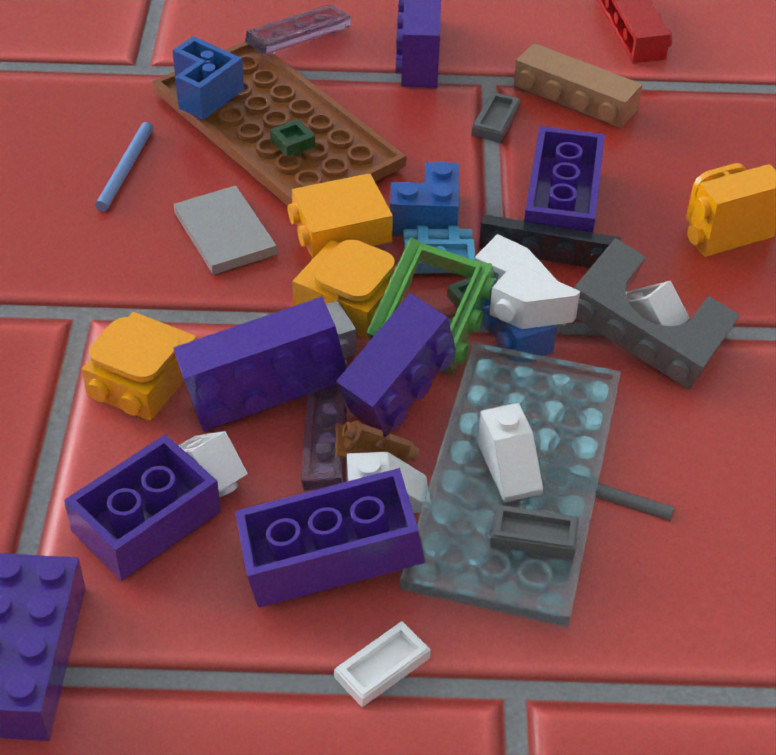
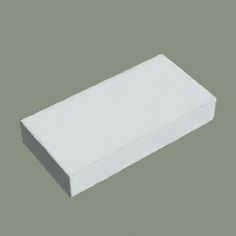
(382, 663)

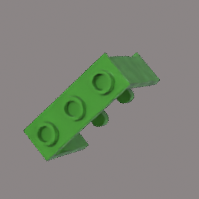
(469, 314)

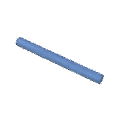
(124, 167)

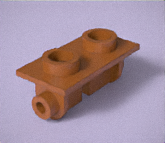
(361, 438)

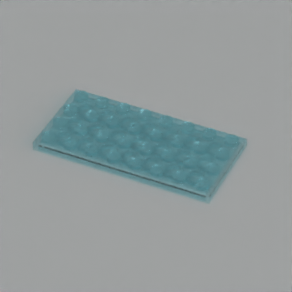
(570, 423)

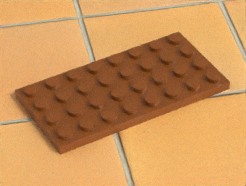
(276, 96)

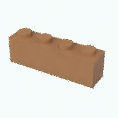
(577, 85)

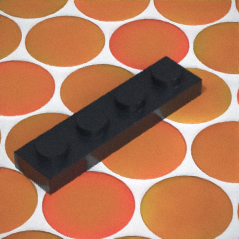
(547, 241)

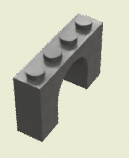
(673, 350)

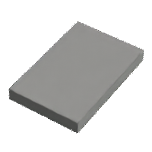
(225, 230)

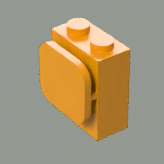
(732, 208)
(340, 212)
(348, 274)
(135, 365)

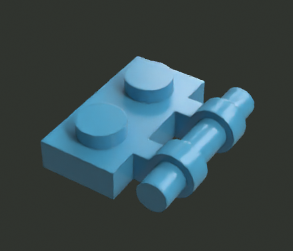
(451, 240)

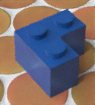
(205, 77)
(427, 203)

